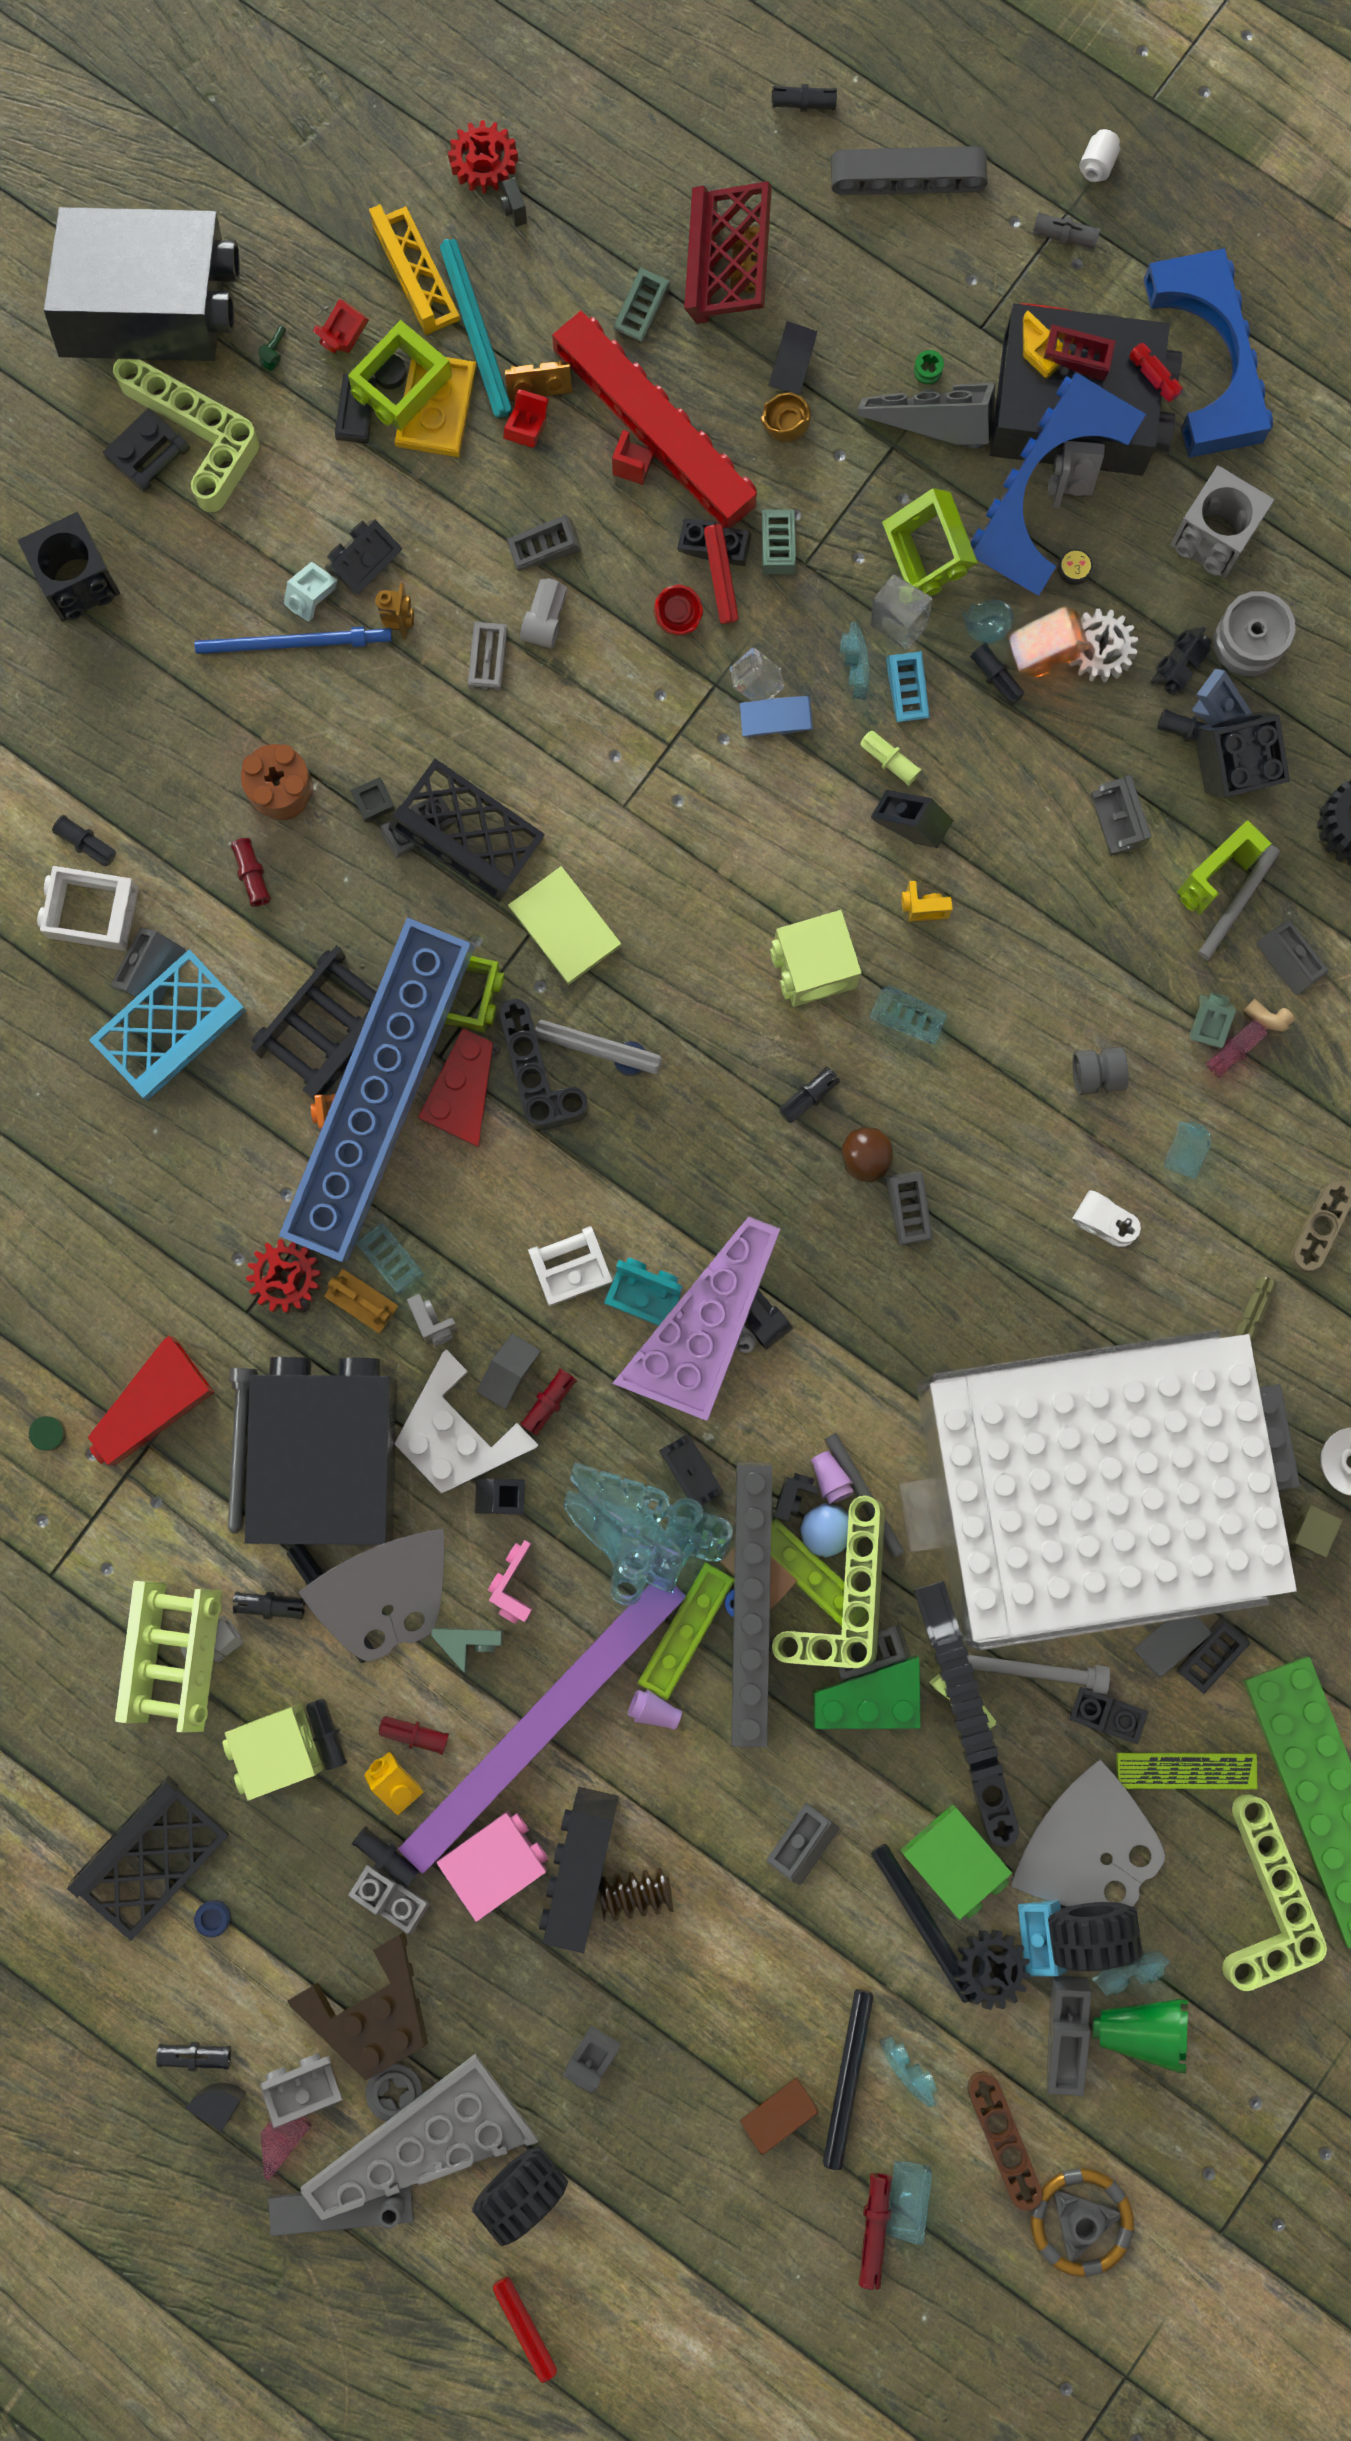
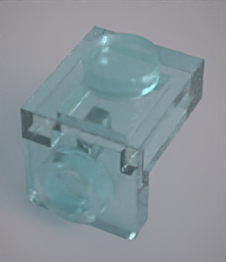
(1188, 1149)

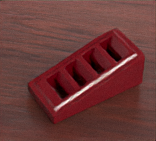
(1086, 366)

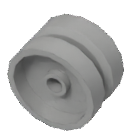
(1253, 633)

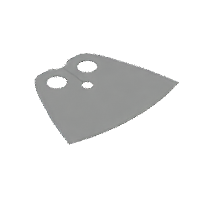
(395, 1574)
(1083, 1824)

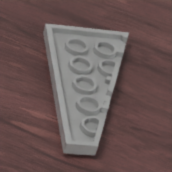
(433, 2136)

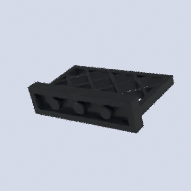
(457, 855)
(126, 1837)

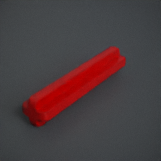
(721, 574)
(524, 2329)

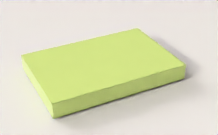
(564, 925)

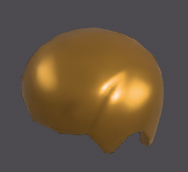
(786, 417)

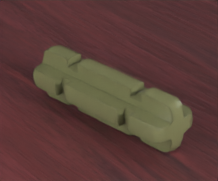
(1257, 1307)

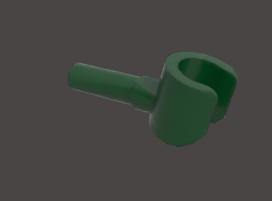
(268, 356)

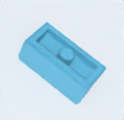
(1037, 1939)

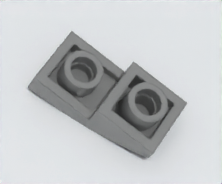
(389, 1899)

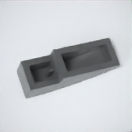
(1068, 2035)

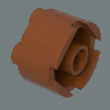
(275, 763)

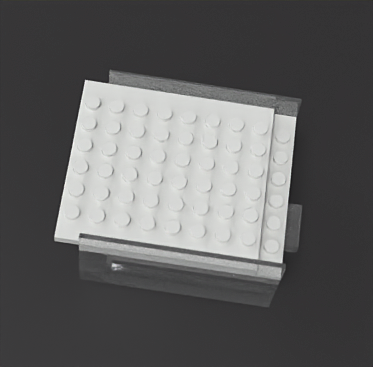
(1100, 1489)

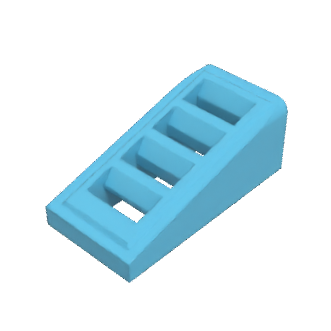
(916, 660)

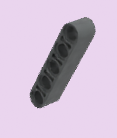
(908, 170)

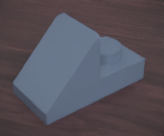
(1219, 699)

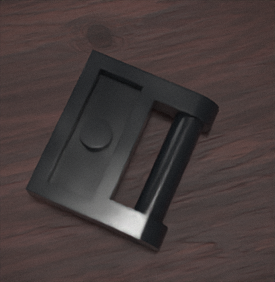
(139, 443)

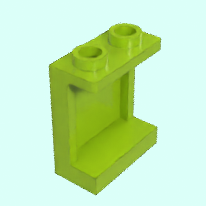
(1244, 846)

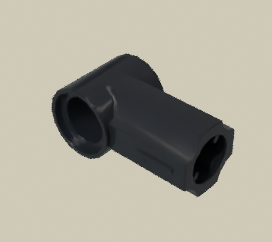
(767, 1321)

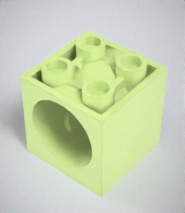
(815, 958)
(273, 1752)

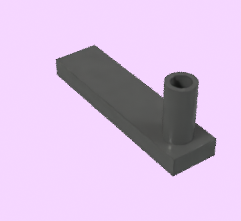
(294, 2215)

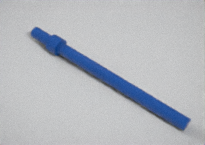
(357, 637)

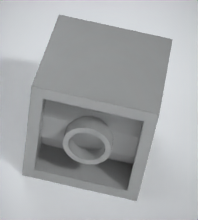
(1231, 499)

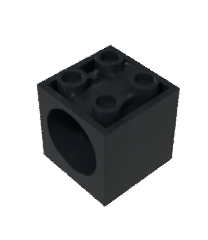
(52, 548)
(1242, 754)

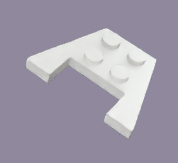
(444, 1443)

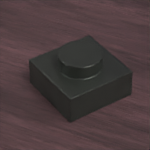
(513, 203)
(372, 800)

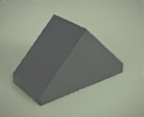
(508, 1370)

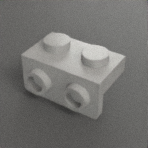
(300, 2091)

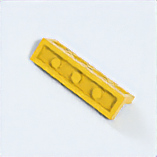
(409, 273)

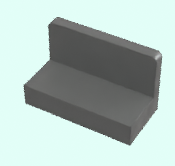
(145, 962)

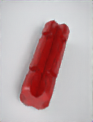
(1156, 372)

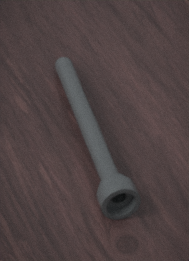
(241, 1382)

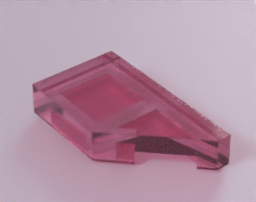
(280, 2142)

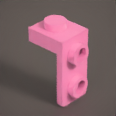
(511, 1608)

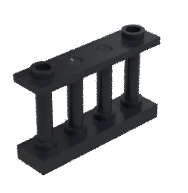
(337, 1055)

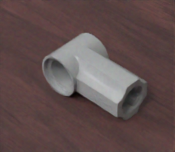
(543, 622)

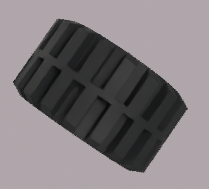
(1336, 823)
(1095, 1936)
(520, 2196)

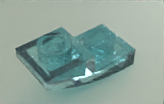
(857, 657)
(1145, 1969)
(916, 2081)

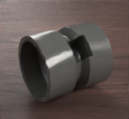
(1100, 1070)

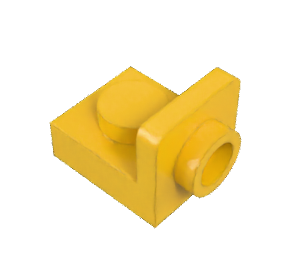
(930, 907)

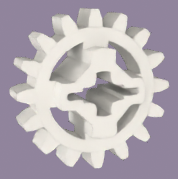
(1113, 647)

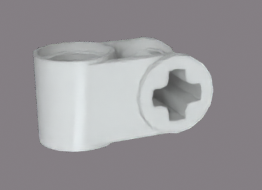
(1102, 1218)

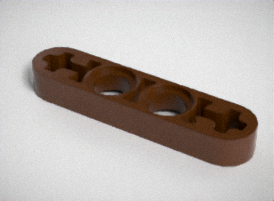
(1004, 2140)

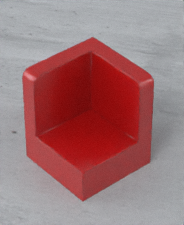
(631, 460)

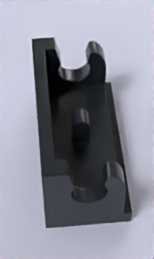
(691, 1470)

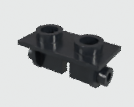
(1189, 648)

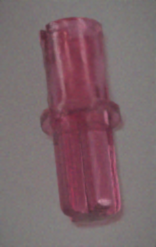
(1236, 1048)

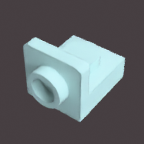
(308, 589)

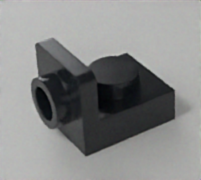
(788, 1501)

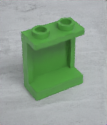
(957, 1863)

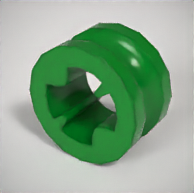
(925, 376)

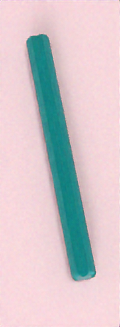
(475, 328)

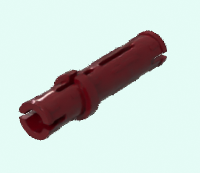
(877, 2216)

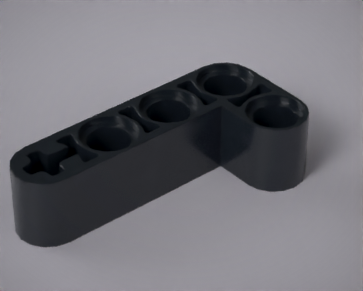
(534, 1065)

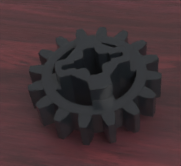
(1005, 1962)

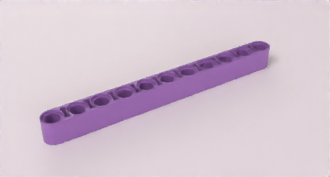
(538, 1726)

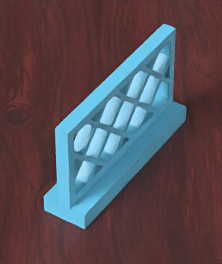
(188, 1046)

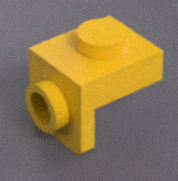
(392, 1783)

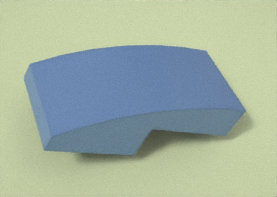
(776, 716)

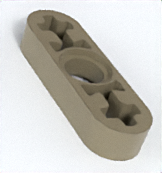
(1302, 1244)

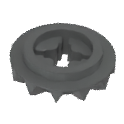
(387, 2107)

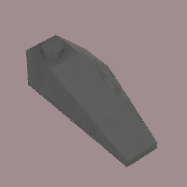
(953, 417)

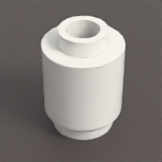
(1100, 156)

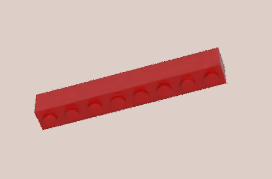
(655, 420)

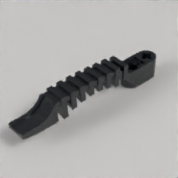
(968, 1710)

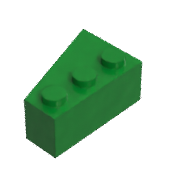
(871, 1700)

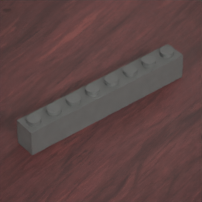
(751, 1604)

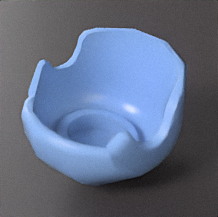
(825, 1530)

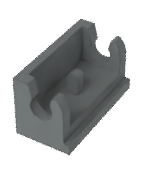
(1121, 815)

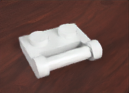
(574, 1276)

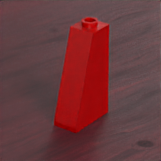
(151, 1402)

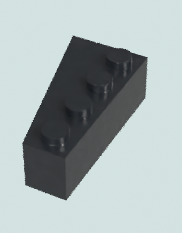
(579, 1871)

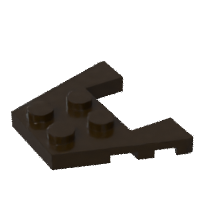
(377, 2028)

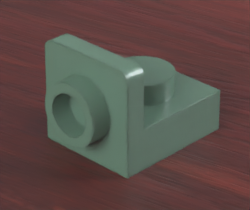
(1213, 1020)

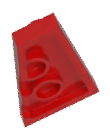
(460, 1090)

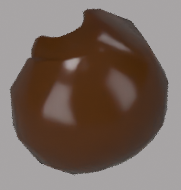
(867, 1154)

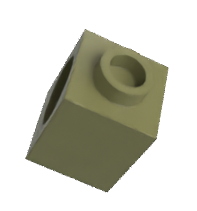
(1313, 1532)

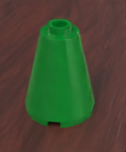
(1146, 2032)

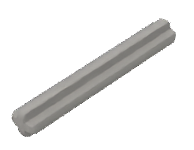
(598, 1046)

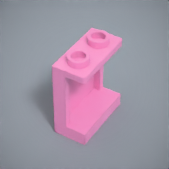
(493, 1864)

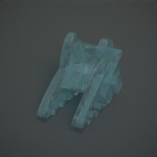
(624, 1528)

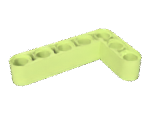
(195, 420)
(853, 1599)
(1279, 1899)

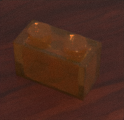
(1048, 642)

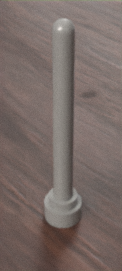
(1094, 1678)

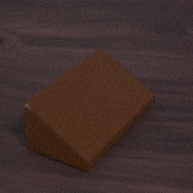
(779, 2116)

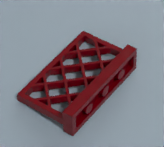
(703, 258)

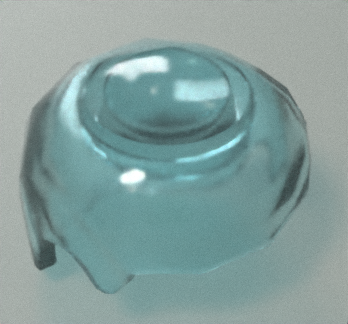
(989, 621)

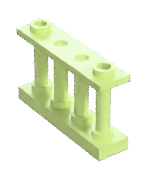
(141, 1651)

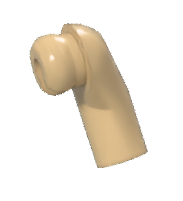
(1270, 1021)

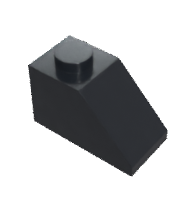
(913, 818)

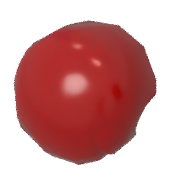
(678, 610)

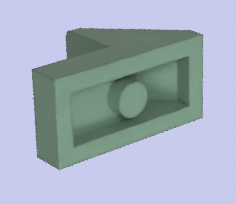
(456, 1642)

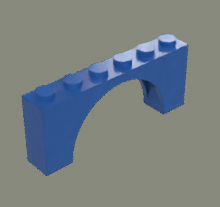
(1206, 288)
(1080, 412)

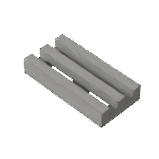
(485, 682)

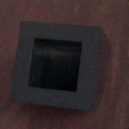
(499, 1496)
(216, 2103)

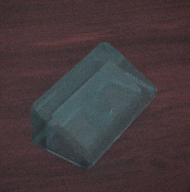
(909, 2202)

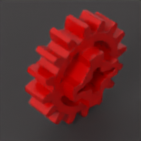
(483, 156)
(277, 1263)

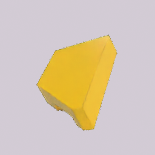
(1034, 345)

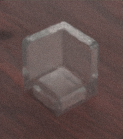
(756, 676)

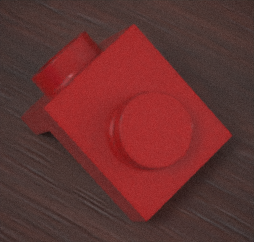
(341, 328)
(526, 419)

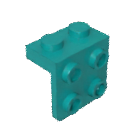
(642, 1292)

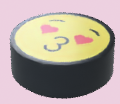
(1075, 567)

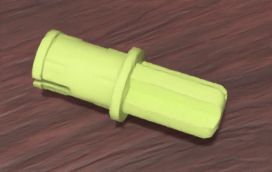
(890, 757)

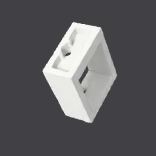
(121, 915)

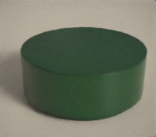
(47, 1433)

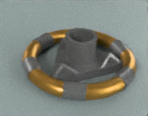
(1082, 2222)

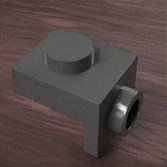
(591, 2059)

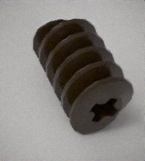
(635, 1894)

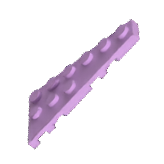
(696, 1341)

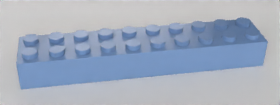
(377, 1090)

